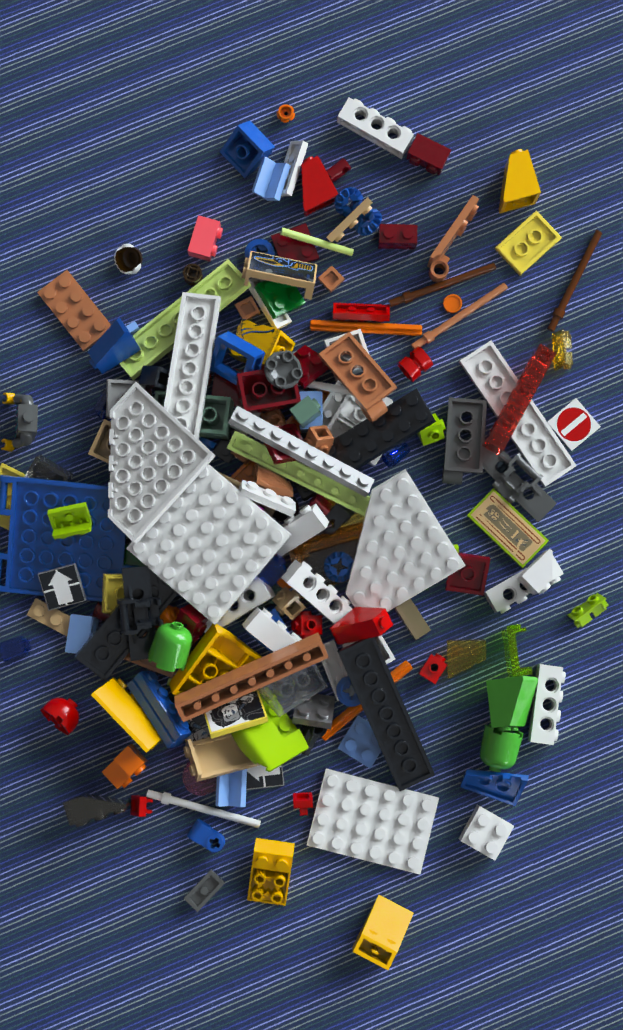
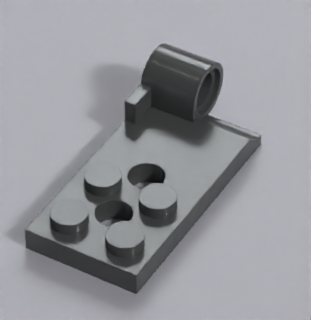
(464, 455)

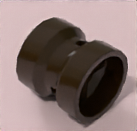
(193, 278)

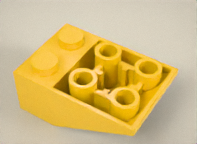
(270, 871)
(382, 932)

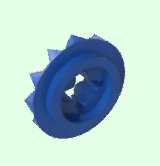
(342, 200)
(365, 228)
(263, 246)
(333, 559)
(345, 697)

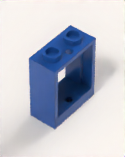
(253, 354)

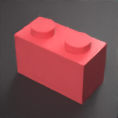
(204, 238)

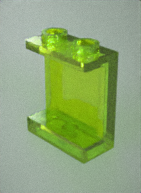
(511, 652)

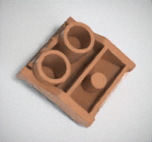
(270, 480)

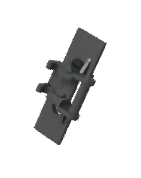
(512, 486)

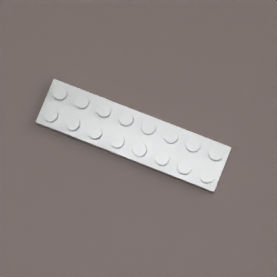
(192, 359)
(533, 434)

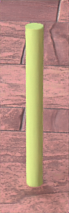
(316, 241)

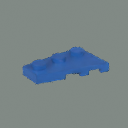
(496, 785)

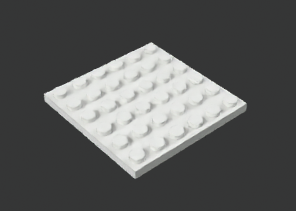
(210, 544)

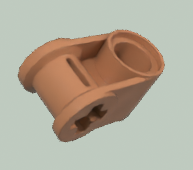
(274, 417)

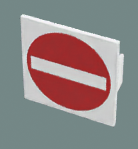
(573, 424)

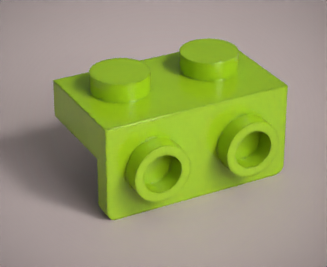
(70, 520)

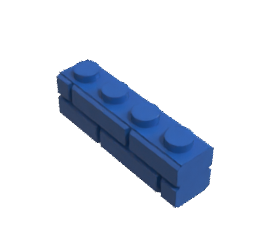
(159, 708)

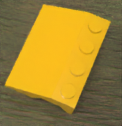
(212, 657)
(127, 713)

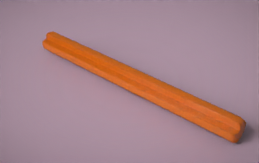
(366, 327)
(351, 712)

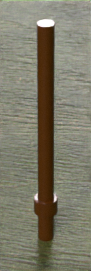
(408, 296)
(559, 312)

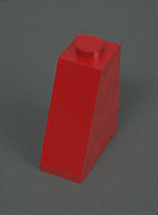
(316, 186)
(361, 624)

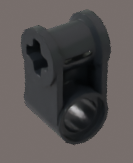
(338, 515)

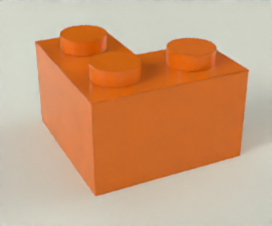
(124, 766)

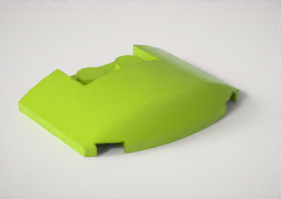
(272, 741)

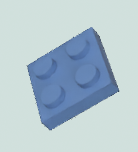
(360, 742)

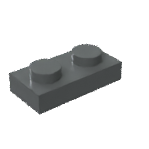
(204, 890)

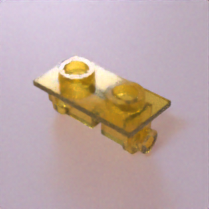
(561, 341)

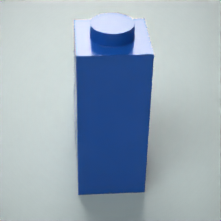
(113, 347)

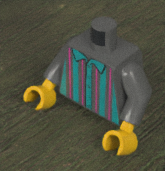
(25, 421)

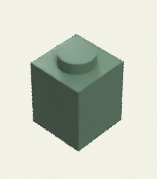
(306, 411)

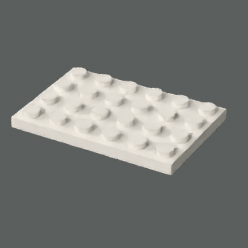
(372, 821)

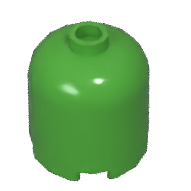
(171, 647)
(500, 748)

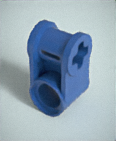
(203, 833)

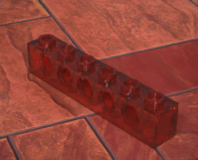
(519, 399)

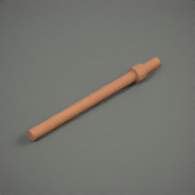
(429, 336)

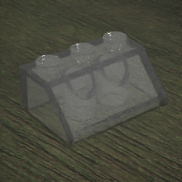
(293, 689)

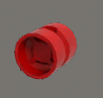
(413, 365)

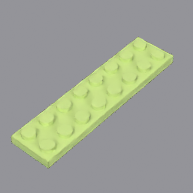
(159, 334)

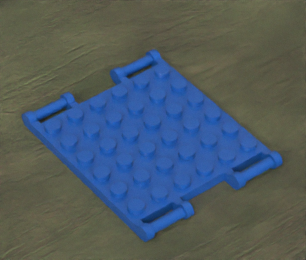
(31, 539)

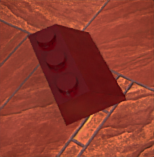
(258, 395)

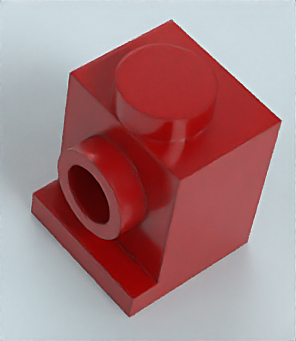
(426, 671)

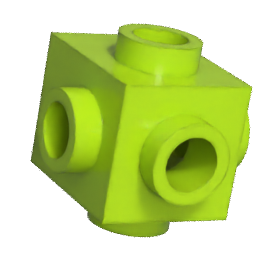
(433, 432)

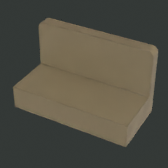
(412, 619)

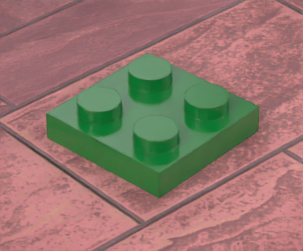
(279, 297)

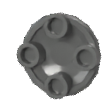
(283, 369)

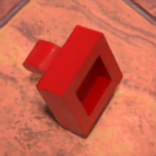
(303, 801)
(138, 805)

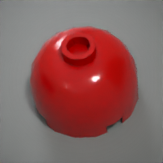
(62, 714)

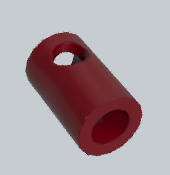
(338, 170)

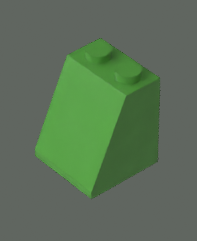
(510, 701)

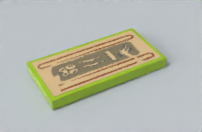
(507, 528)

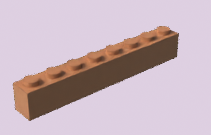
(250, 677)

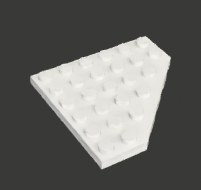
(148, 462)
(399, 547)

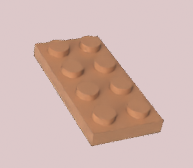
(74, 310)

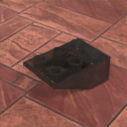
(89, 806)

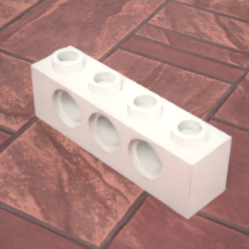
(380, 137)
(294, 577)
(262, 594)
(495, 594)
(538, 713)

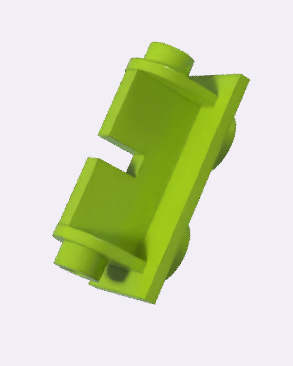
(595, 604)

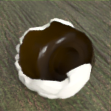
(128, 259)

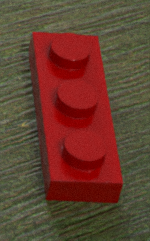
(361, 312)

